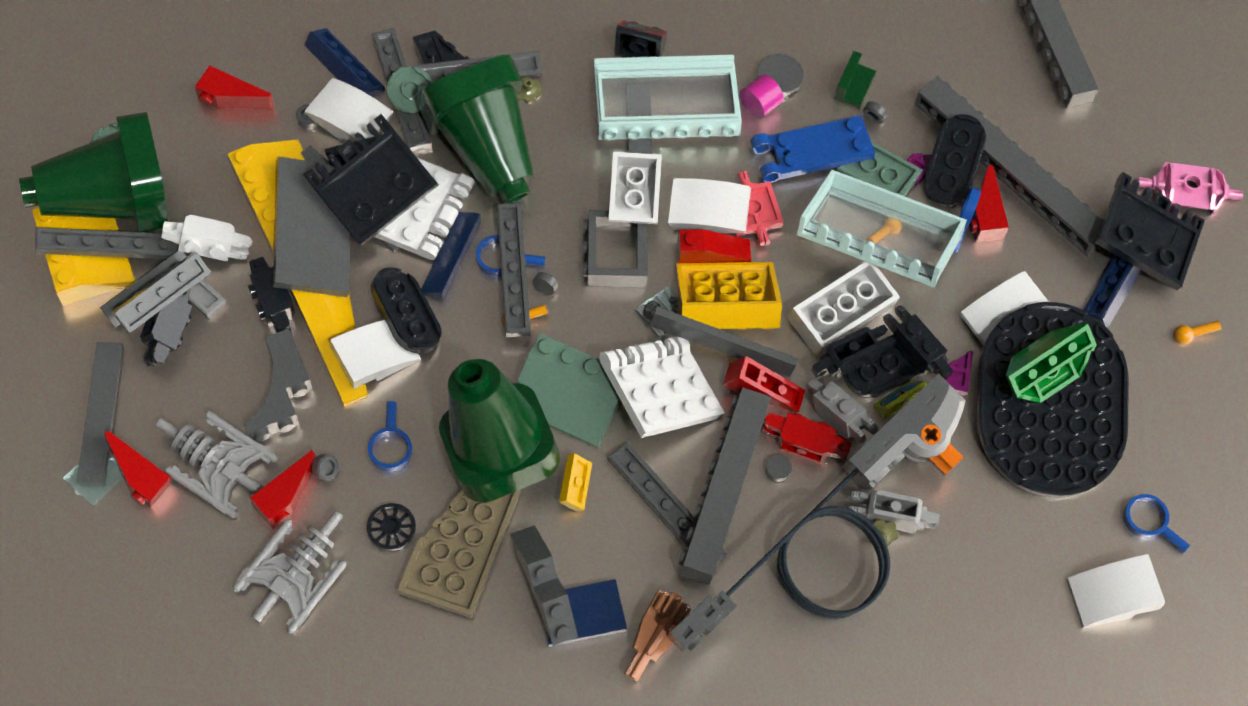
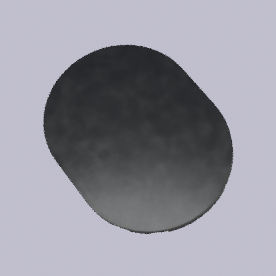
(1071, 436)

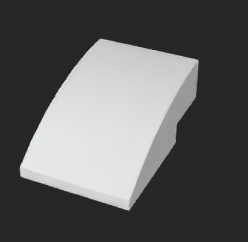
(346, 110)
(709, 205)
(999, 302)
(370, 353)
(1116, 591)

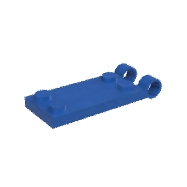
(814, 148)

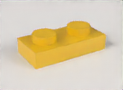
(575, 482)

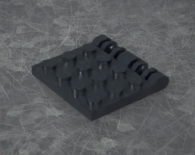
(373, 183)
(1149, 234)

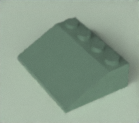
(571, 389)

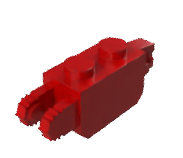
(805, 437)

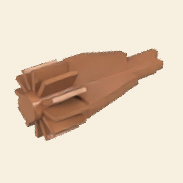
(651, 637)

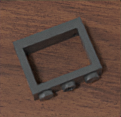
(614, 277)

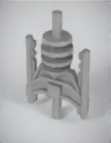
(220, 465)
(289, 576)

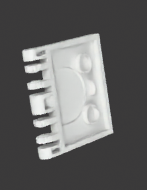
(431, 214)
(661, 389)

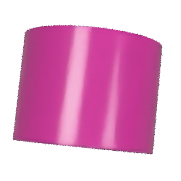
(761, 96)

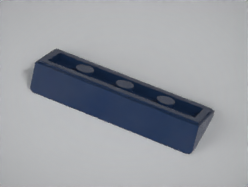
(342, 62)
(451, 255)
(1111, 290)

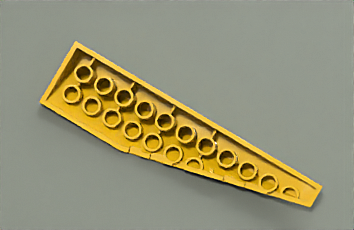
(323, 314)

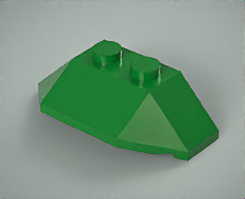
(1050, 362)

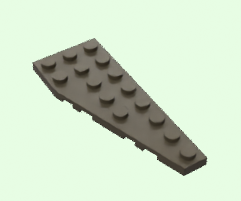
(458, 554)

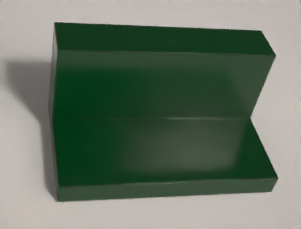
(854, 82)

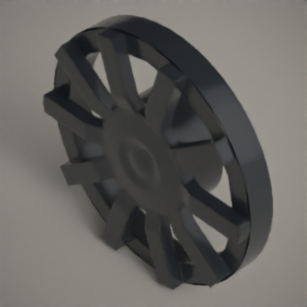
(391, 527)

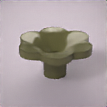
(530, 90)
(887, 530)

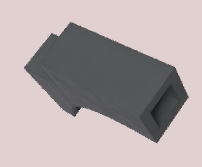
(288, 381)
(546, 586)

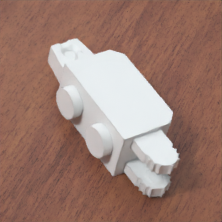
(207, 238)

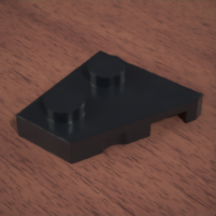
(434, 49)

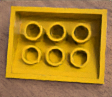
(84, 276)
(730, 294)

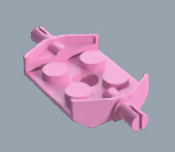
(1210, 182)

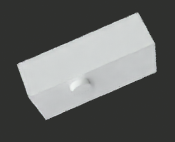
(843, 307)

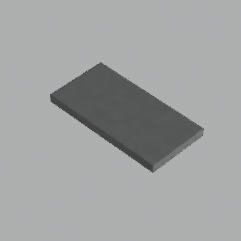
(308, 235)

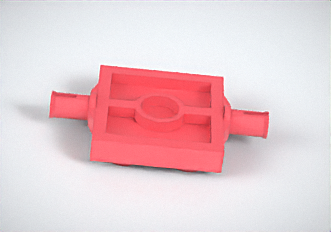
(763, 209)

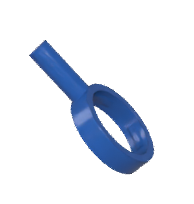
(968, 210)
(530, 259)
(390, 429)
(1166, 532)

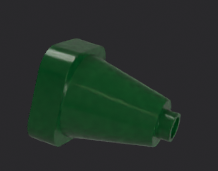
(483, 124)
(103, 179)
(495, 433)

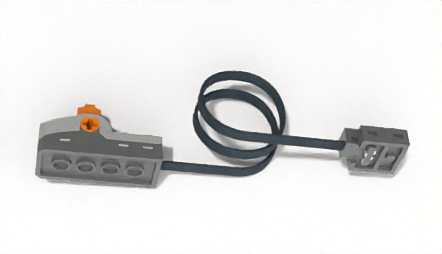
(929, 414)

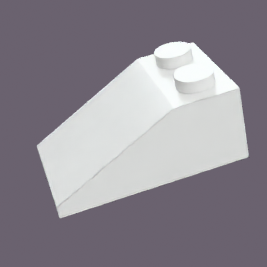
(635, 188)

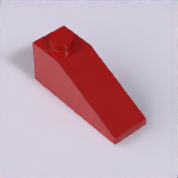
(230, 92)
(989, 218)
(711, 247)
(758, 378)
(140, 475)
(280, 496)

